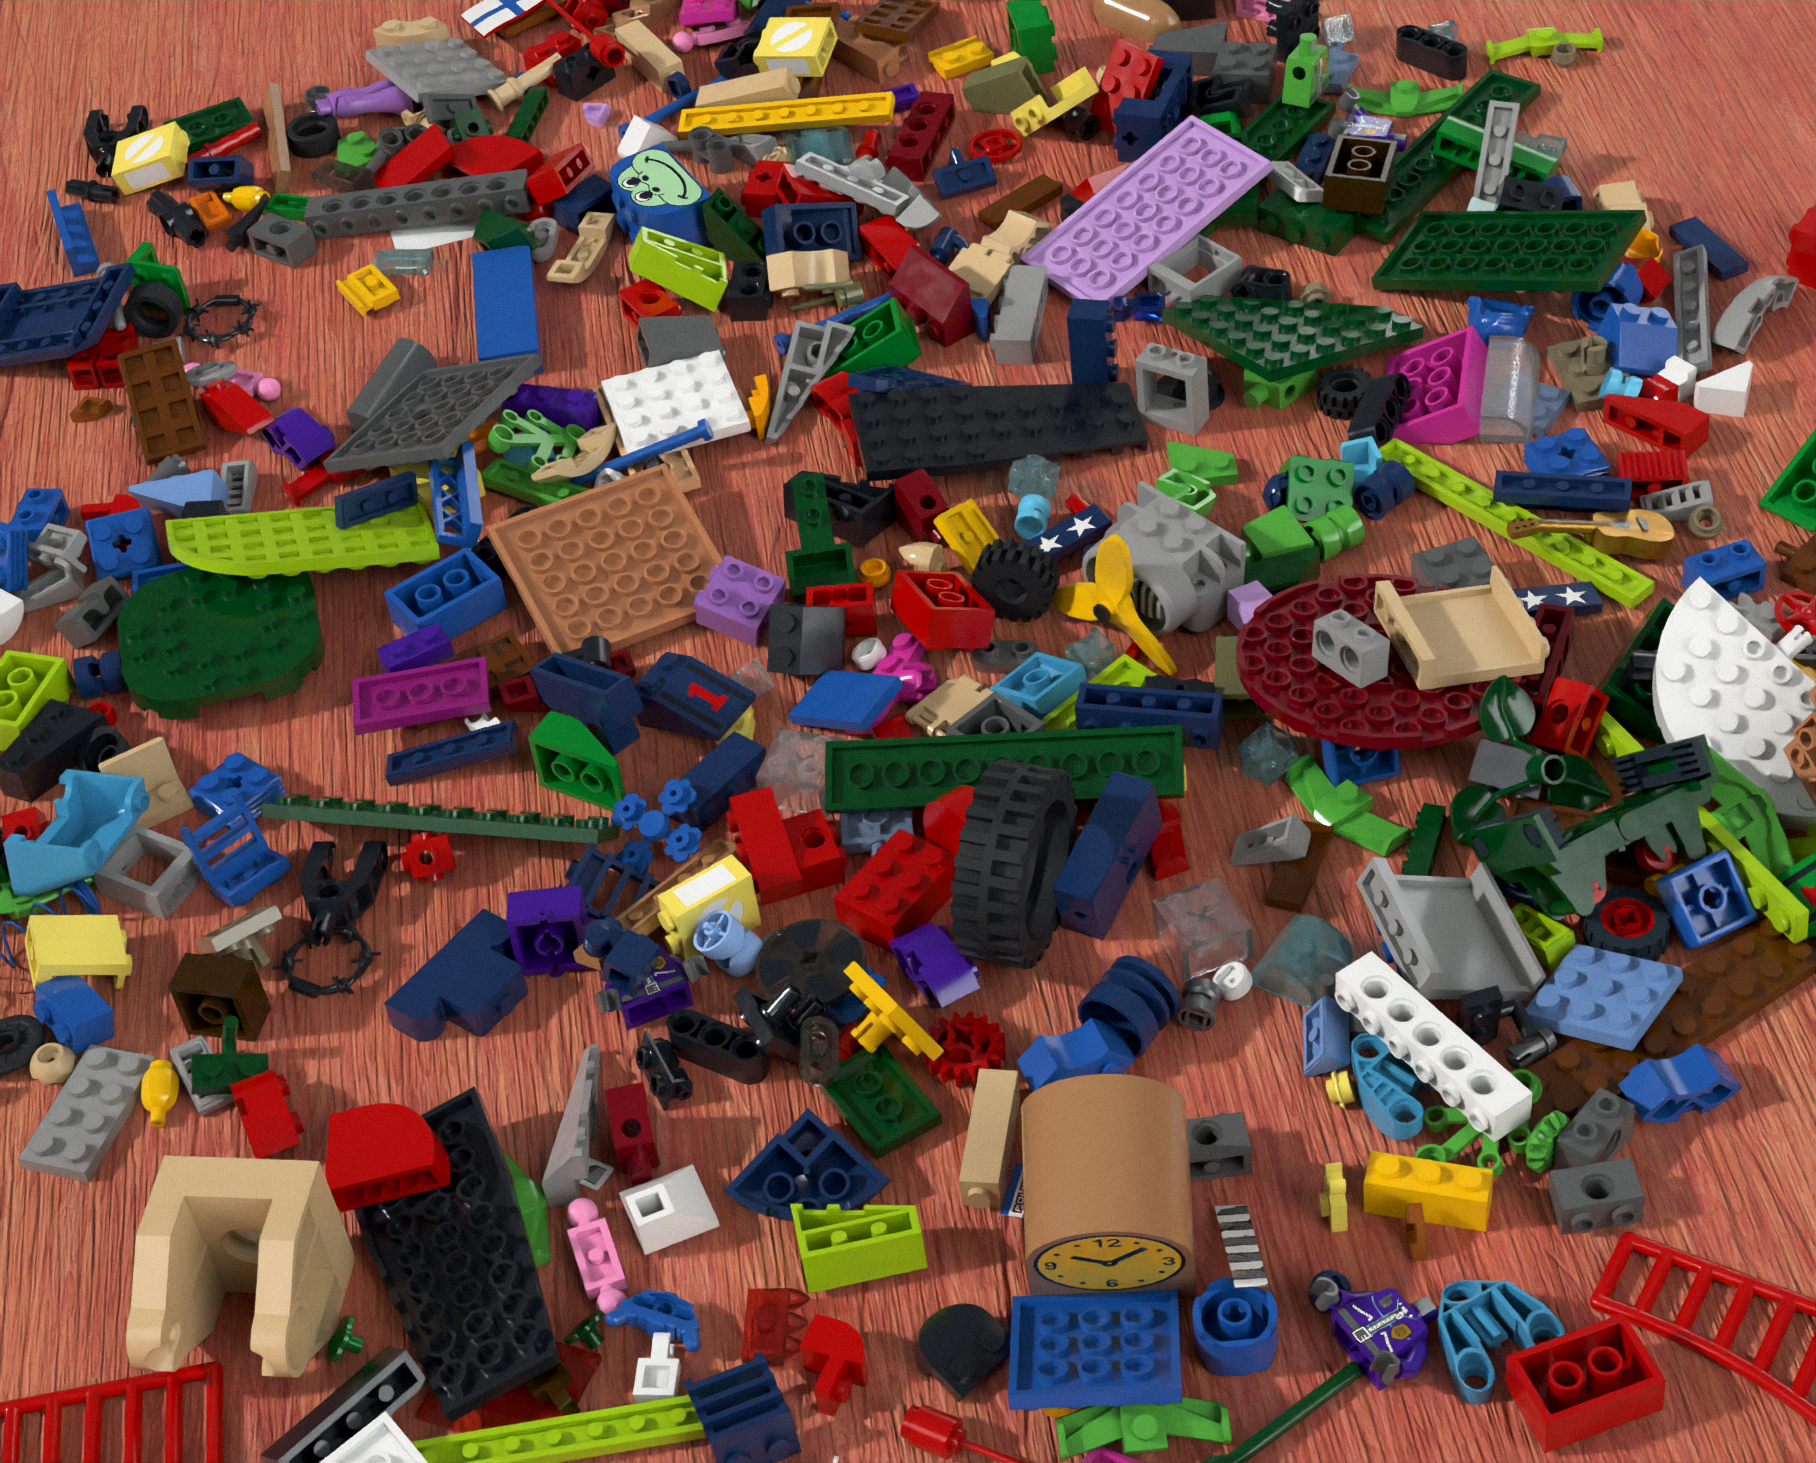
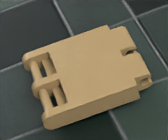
(982, 270)
(947, 704)

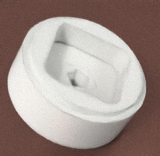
(868, 653)
(1233, 981)

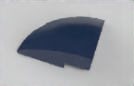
(806, 1168)

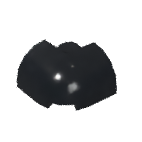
(737, 59)
(1214, 96)

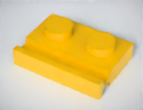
(960, 57)
(368, 289)
(966, 532)

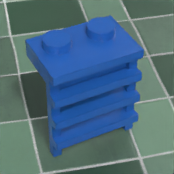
(243, 870)

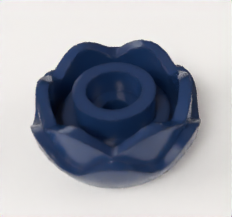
(1275, 491)

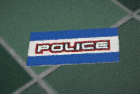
(1014, 1200)

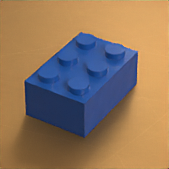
(451, 592)

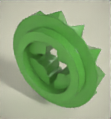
(1542, 1141)

